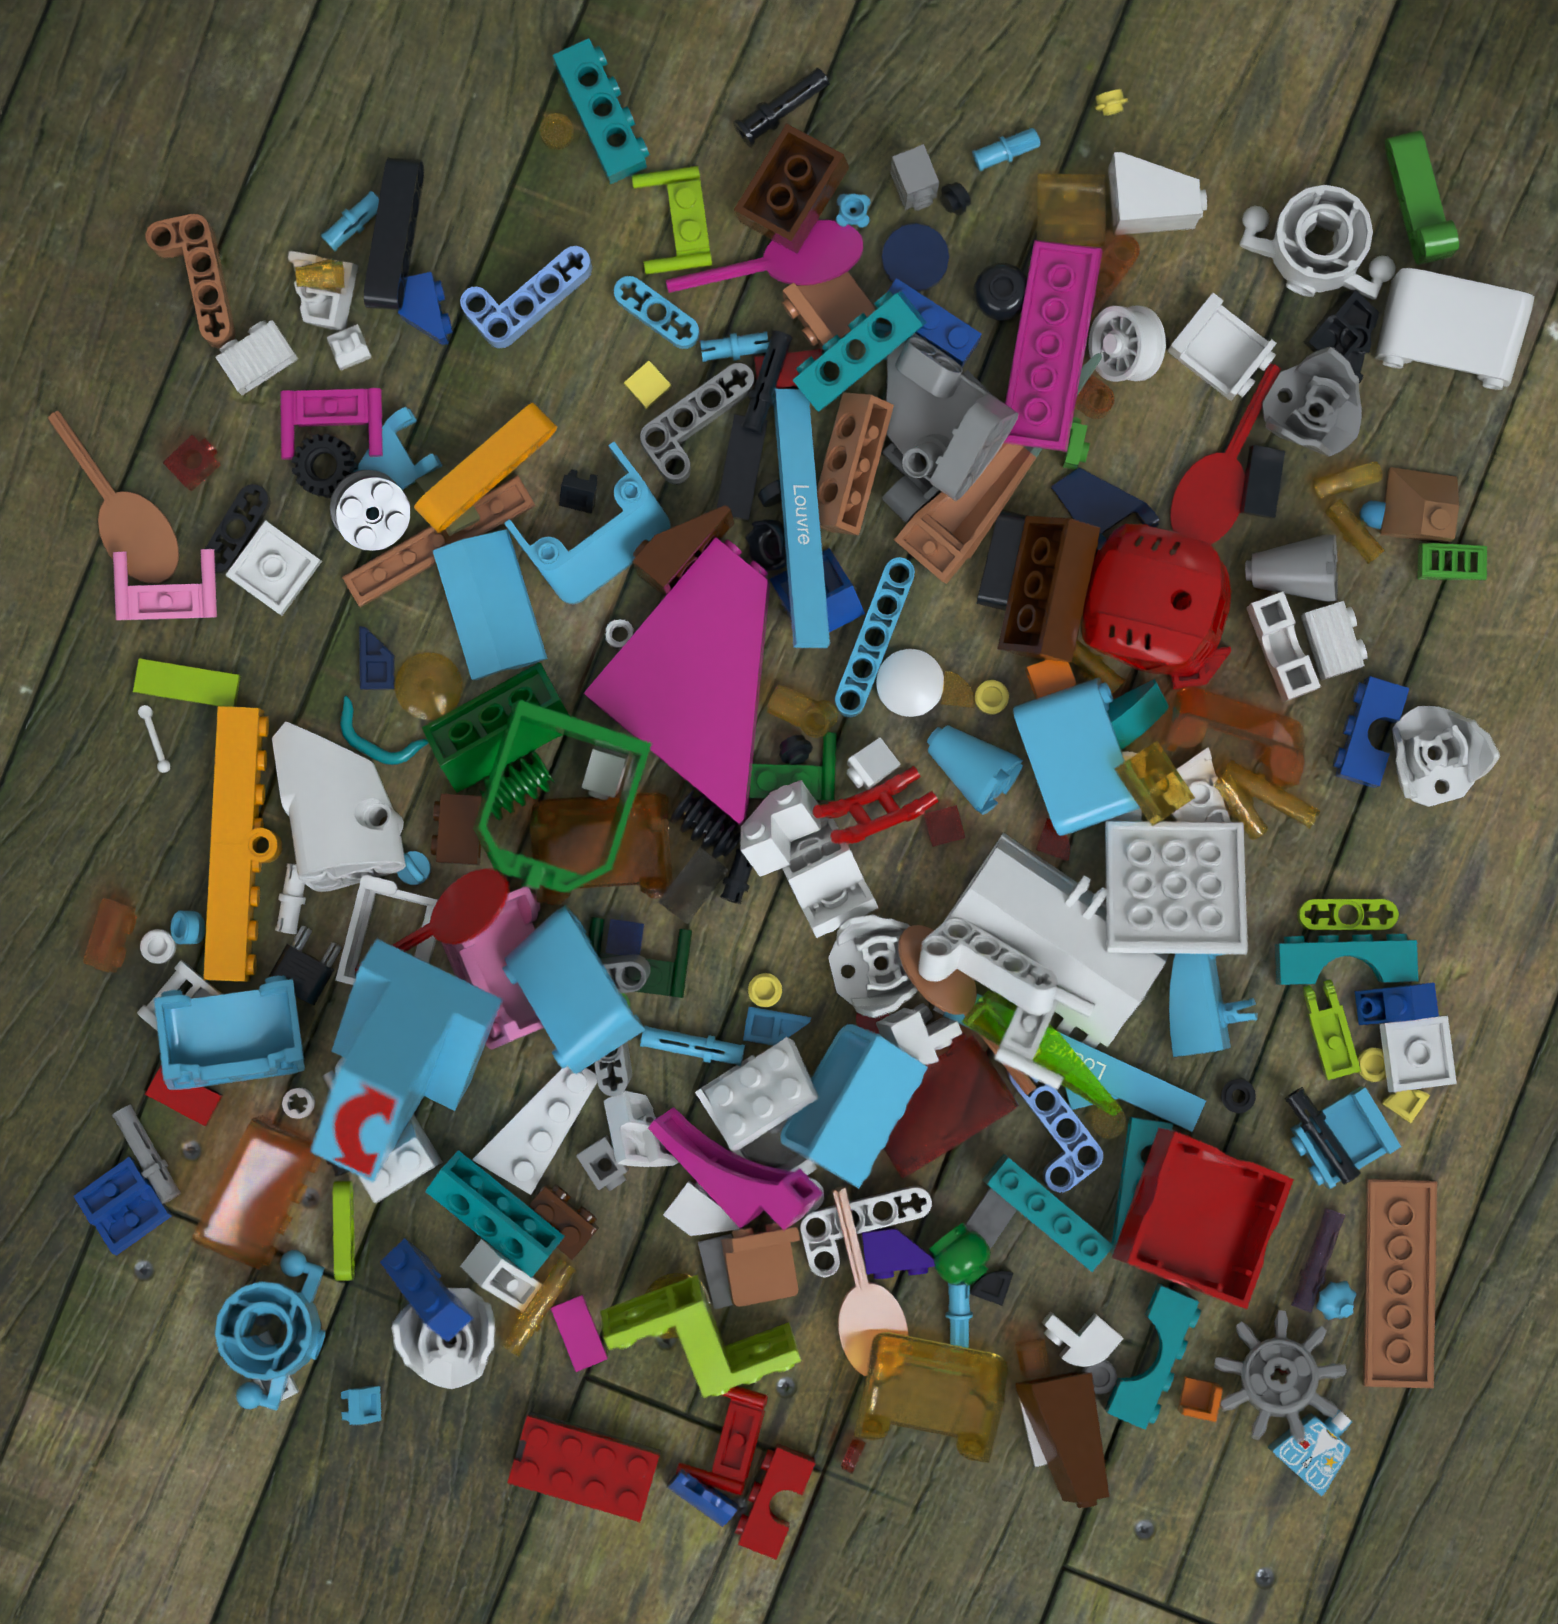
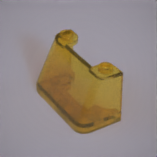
(933, 1391)

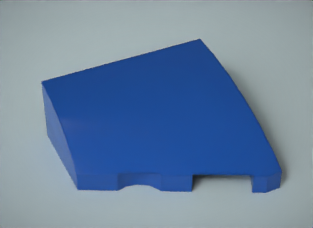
(706, 1500)

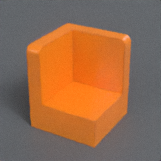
(1049, 677)
(1200, 1399)

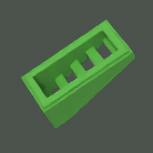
(1425, 562)

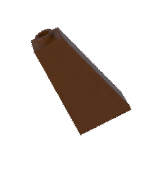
(1068, 1432)

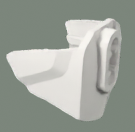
(1461, 751)
(858, 945)
(434, 1357)

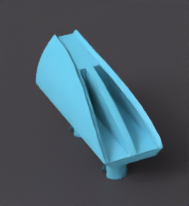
(1197, 1007)

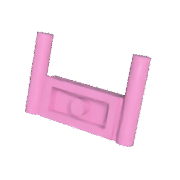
(165, 600)

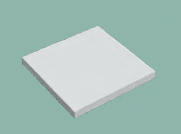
(1175, 887)

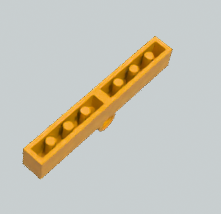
(234, 844)

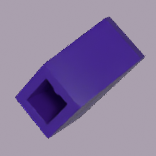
(892, 1251)

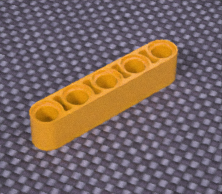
(485, 467)

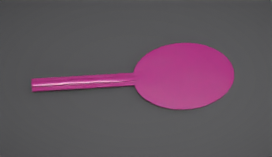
(822, 257)

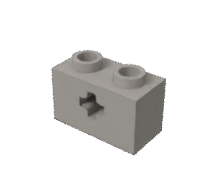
(914, 178)

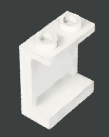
(1222, 349)

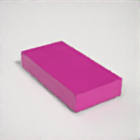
(579, 1333)

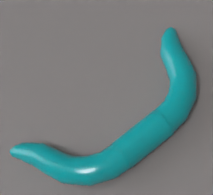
(371, 749)

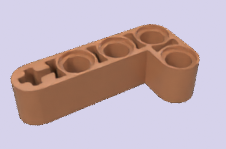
(200, 282)

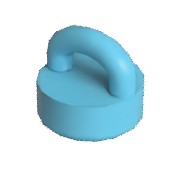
(416, 870)
(187, 927)

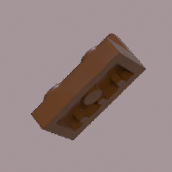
(573, 1223)

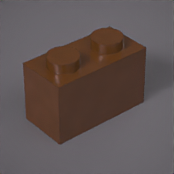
(456, 837)

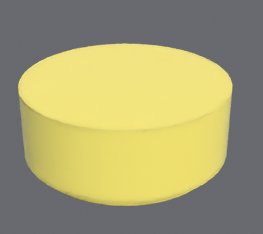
(991, 697)
(1372, 1064)

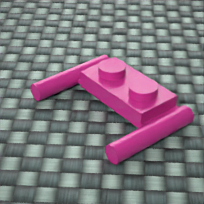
(331, 409)

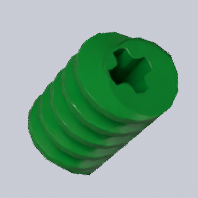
(520, 783)

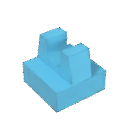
(363, 1405)

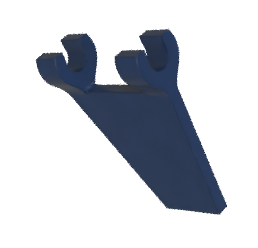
(1100, 503)

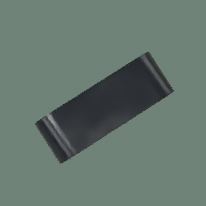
(1001, 560)

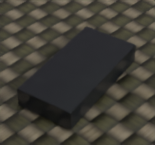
(1262, 481)

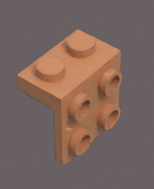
(826, 307)
(760, 1264)

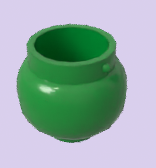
(961, 1256)

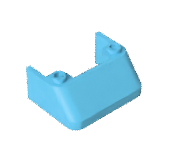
(609, 549)

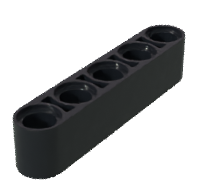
(394, 233)

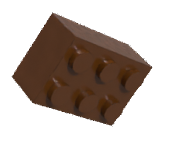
(791, 188)

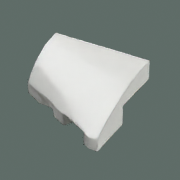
(325, 307)
(631, 1139)

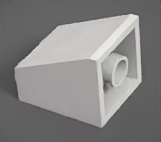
(1152, 197)
(408, 1161)

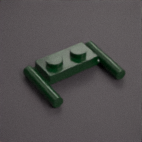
(665, 977)

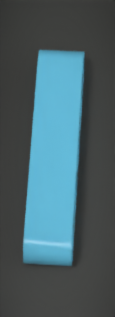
(874, 620)

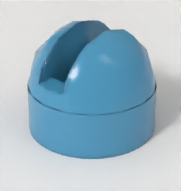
(1373, 513)

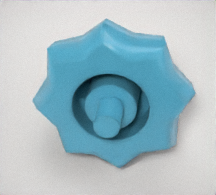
(1336, 1300)

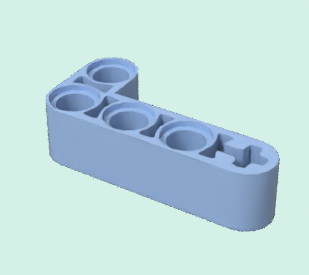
(530, 292)
(1069, 1145)

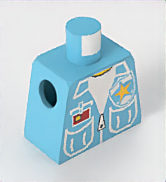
(1319, 1454)

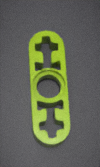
(1372, 905)
(343, 1231)

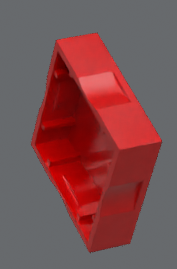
(1202, 1218)

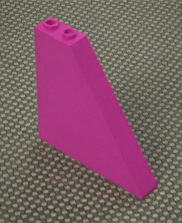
(696, 676)

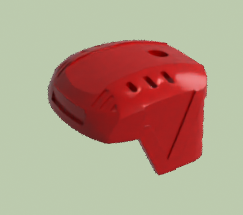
(1137, 591)

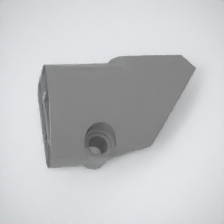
(942, 417)

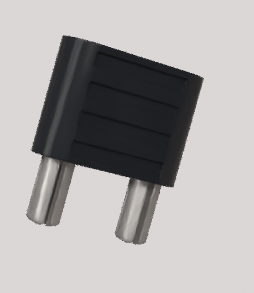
(307, 972)

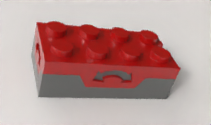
(584, 1466)

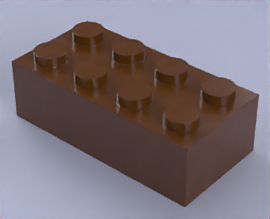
(1049, 588)

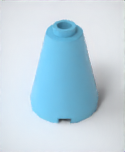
(974, 766)

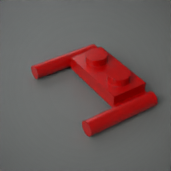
(736, 1442)

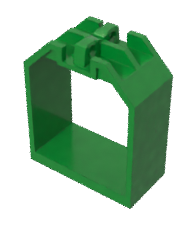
(536, 872)

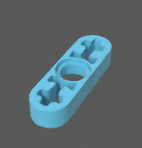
(631, 304)

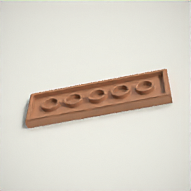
(1400, 1283)

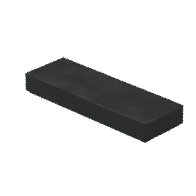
(741, 469)

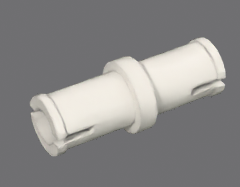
(290, 901)

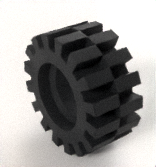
(307, 455)

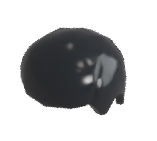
(767, 544)

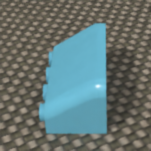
(861, 1098)

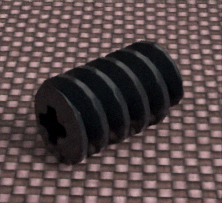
(706, 825)

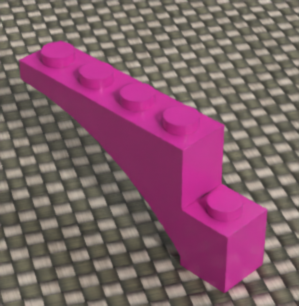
(732, 1181)

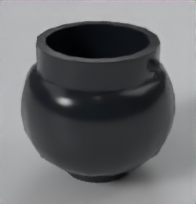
(1000, 291)

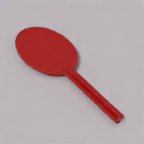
(1212, 489)
(462, 910)

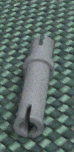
(153, 1166)

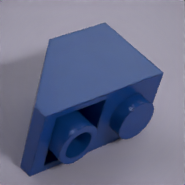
(423, 307)
(1396, 1004)

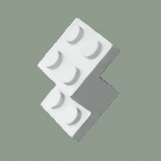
(827, 880)

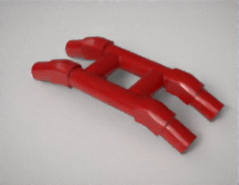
(882, 793)

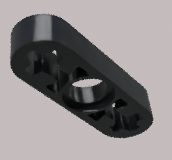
(258, 514)

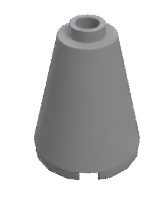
(1298, 569)

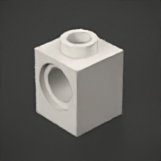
(604, 773)

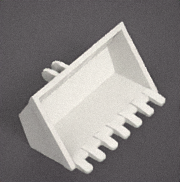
(1063, 930)

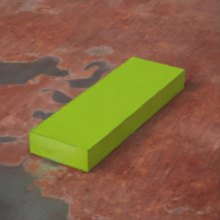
(186, 683)

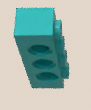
(572, 66)
(823, 390)
(1139, 1135)
(1047, 1212)
(494, 1213)

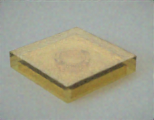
(1154, 783)

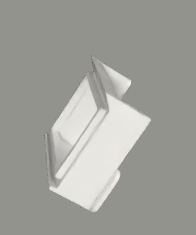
(360, 918)

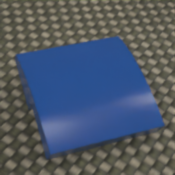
(122, 1206)

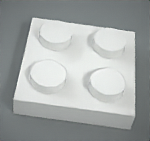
(273, 568)
(1418, 1054)

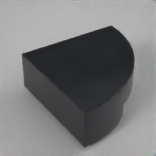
(993, 1286)

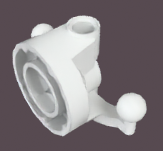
(1309, 272)

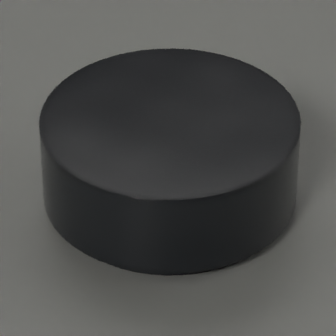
(770, 494)

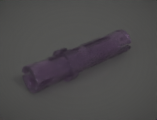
(1313, 1274)

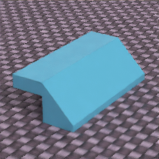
(489, 604)

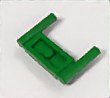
(817, 779)

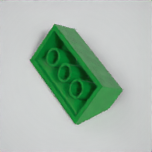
(471, 734)

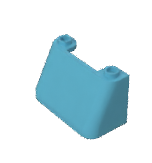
(1075, 755)
(571, 991)
(229, 1035)

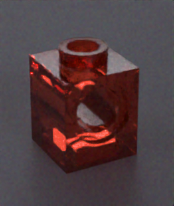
(178, 462)

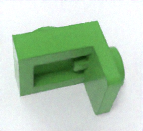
(1077, 448)

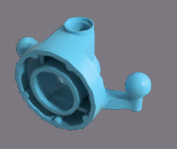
(265, 1361)

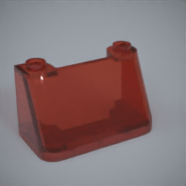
(950, 1105)

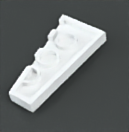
(535, 1134)

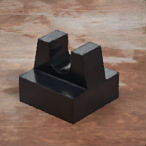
(578, 492)

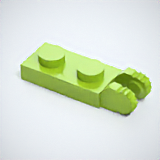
(1331, 1034)

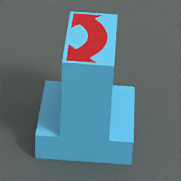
(401, 1039)

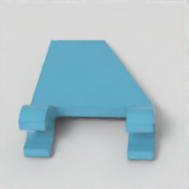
(395, 458)

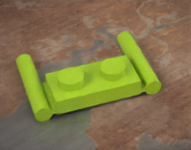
(686, 215)

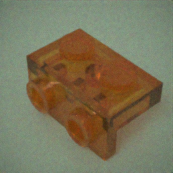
(109, 935)

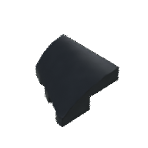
(1346, 329)

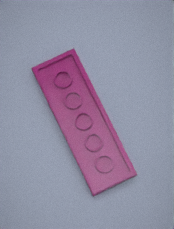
(1051, 343)

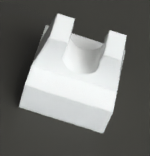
(349, 347)

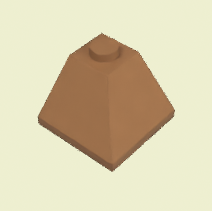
(1420, 506)

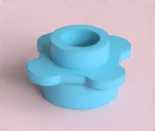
(856, 201)

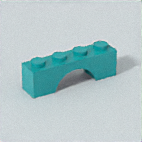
(1389, 960)
(1136, 1397)

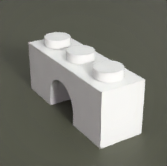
(1277, 637)

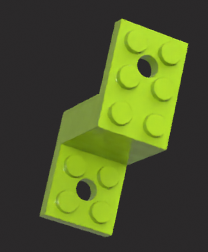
(713, 1363)

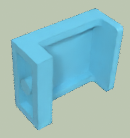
(1357, 1127)

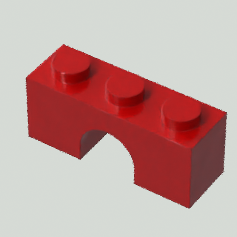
(761, 1528)

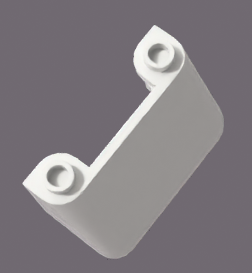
(1454, 325)

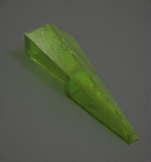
(991, 1019)

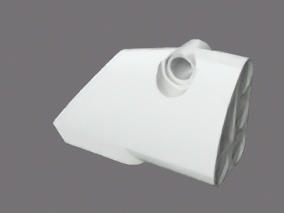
(335, 811)

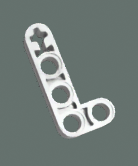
(990, 962)
(866, 1222)

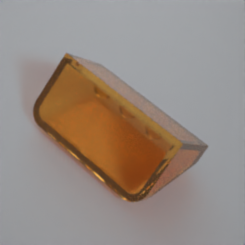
(257, 1193)

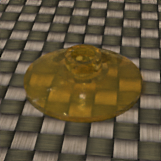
(432, 703)

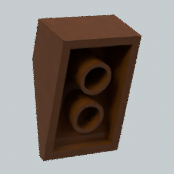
(674, 551)

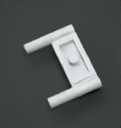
(1026, 1033)

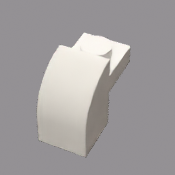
(909, 1033)
(1087, 1347)

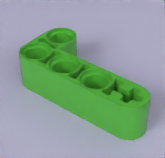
(1419, 199)

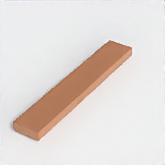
(416, 552)

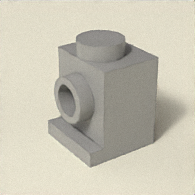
(590, 1161)

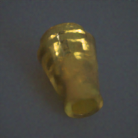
(321, 275)

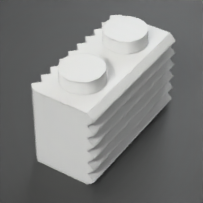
(256, 356)
(1334, 640)

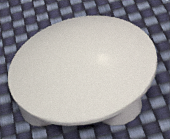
(910, 682)

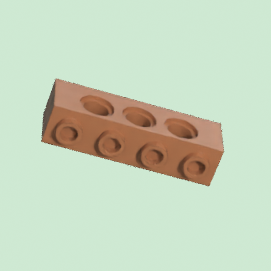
(852, 462)

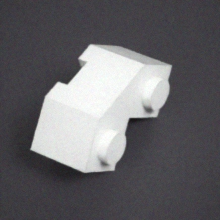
(774, 824)

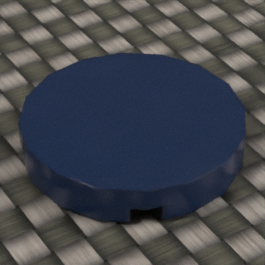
(915, 256)

